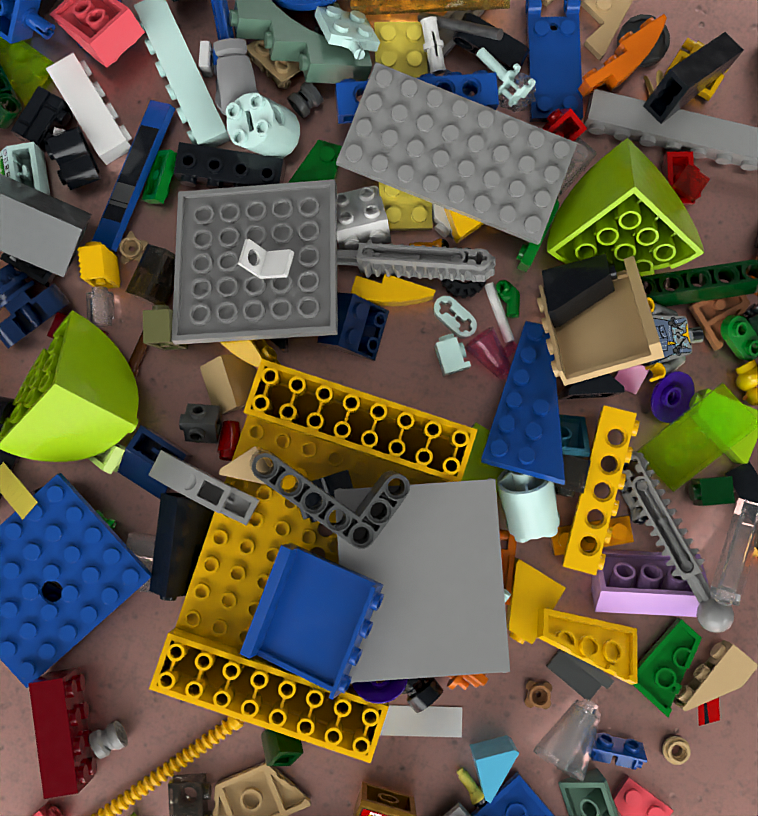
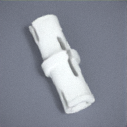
(433, 45)

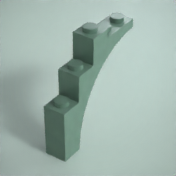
(294, 42)

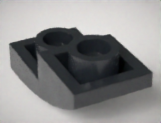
(745, 482)

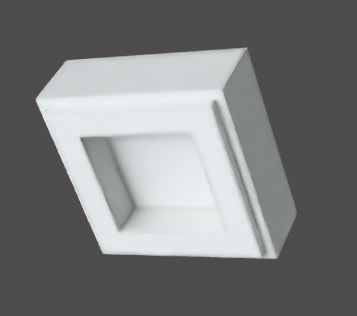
(206, 59)

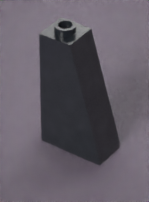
(692, 76)
(178, 544)

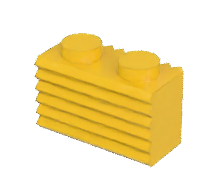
(98, 265)

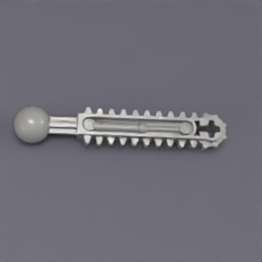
(420, 261)
(710, 613)

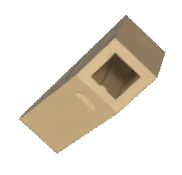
(722, 673)

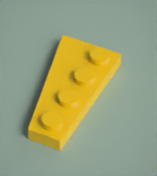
(595, 641)

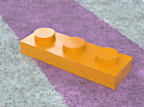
(620, 535)

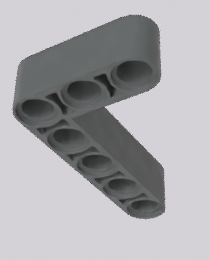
(327, 503)

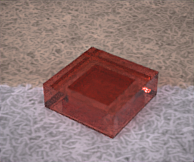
(690, 183)

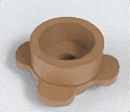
(539, 702)

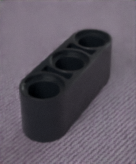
(506, 51)

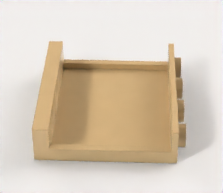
(607, 335)

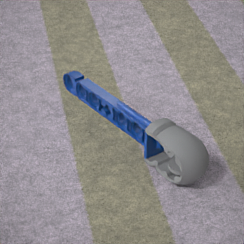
(230, 61)

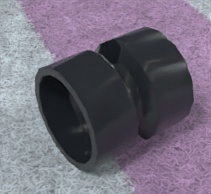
(422, 694)

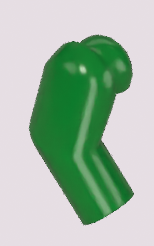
(510, 296)

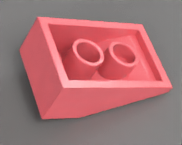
(99, 26)

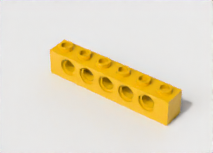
(574, 556)

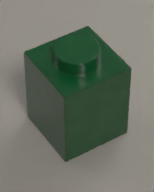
(712, 491)

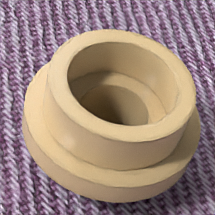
(683, 753)

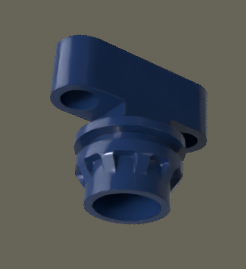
(26, 310)

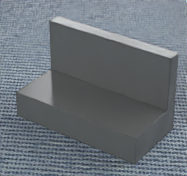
(579, 674)

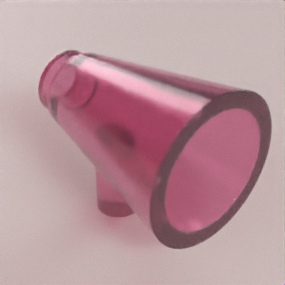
(490, 352)

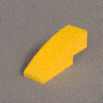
(391, 291)

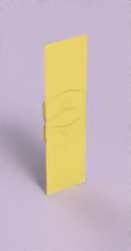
(15, 492)

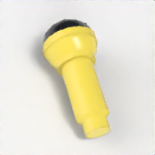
(475, 791)

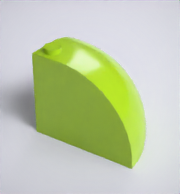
(625, 211)
(73, 398)

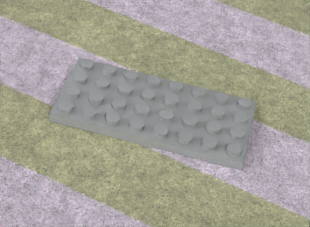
(456, 153)

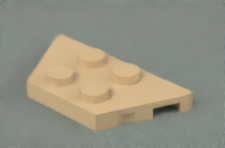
(258, 792)

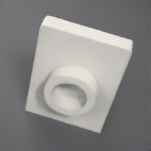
(269, 263)

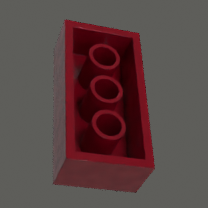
(62, 732)

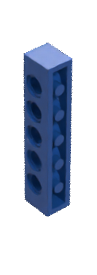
(480, 82)

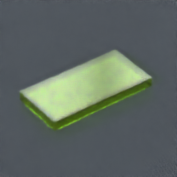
(699, 436)

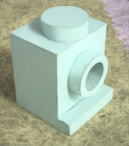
(451, 355)

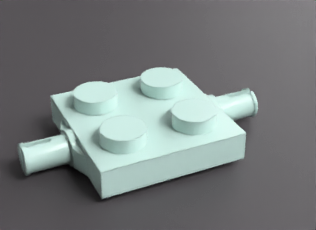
(347, 29)

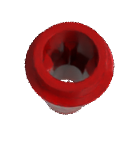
(228, 440)

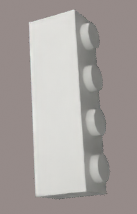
(89, 108)

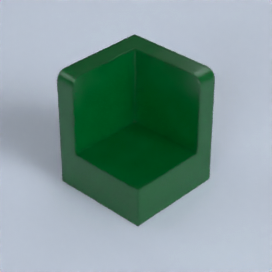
(280, 748)

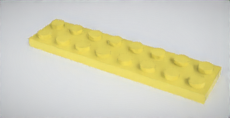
(403, 50)

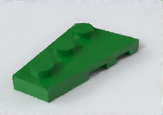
(319, 163)
(665, 665)

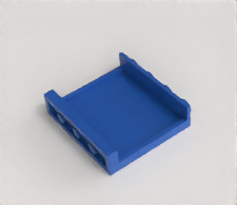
(313, 618)

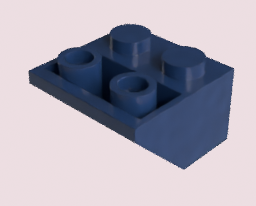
(359, 327)
(141, 456)

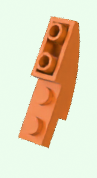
(626, 58)

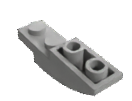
(203, 488)

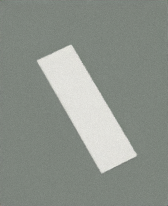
(431, 722)

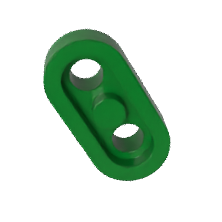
(742, 342)

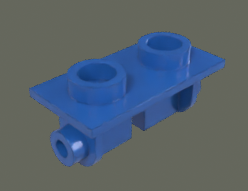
(628, 752)

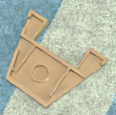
(609, 15)

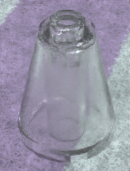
(571, 739)

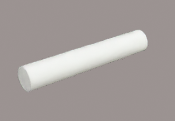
(499, 312)

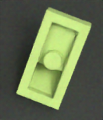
(110, 459)

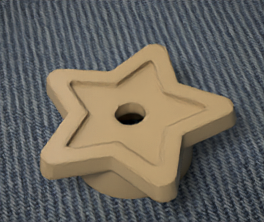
(131, 241)

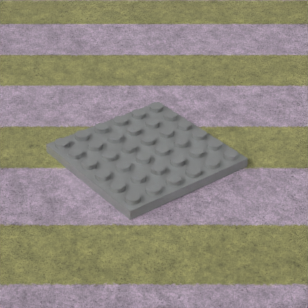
(226, 302)

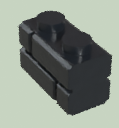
(40, 117)

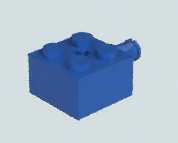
(21, 19)

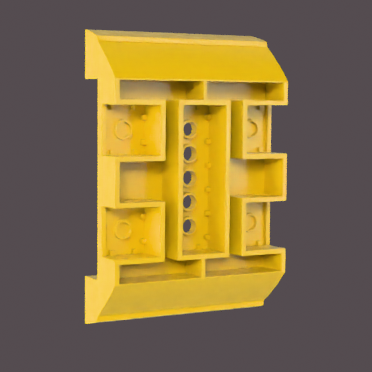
(318, 433)

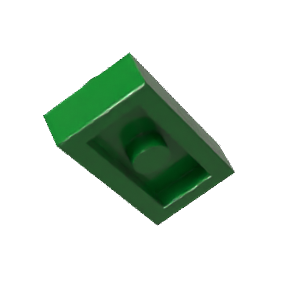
(160, 175)

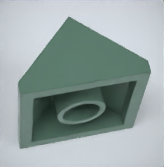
(588, 797)

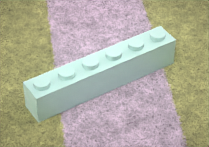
(182, 73)

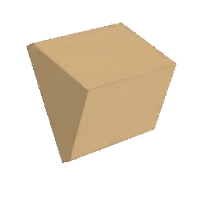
(228, 382)
(241, 468)

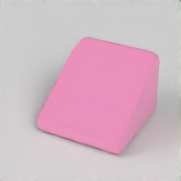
(631, 377)

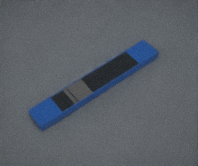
(133, 174)

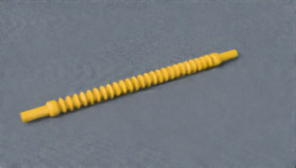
(169, 767)

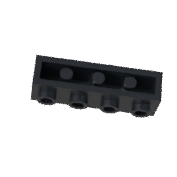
(225, 167)

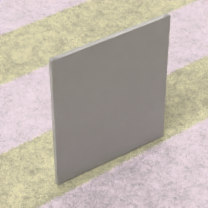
(438, 580)

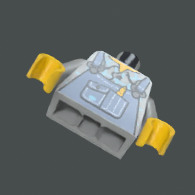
(674, 339)

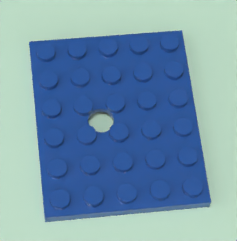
(63, 544)

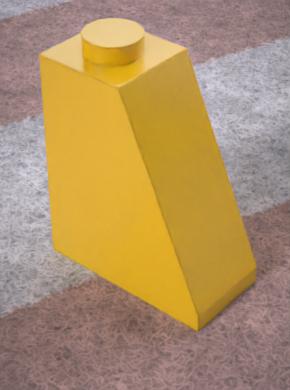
(529, 593)

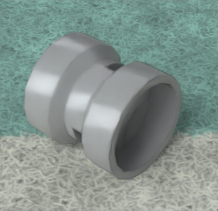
(108, 739)

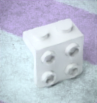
(361, 218)

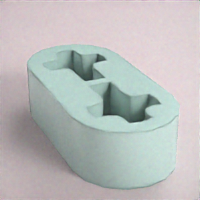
(459, 312)

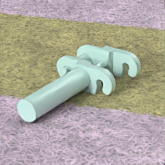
(505, 76)

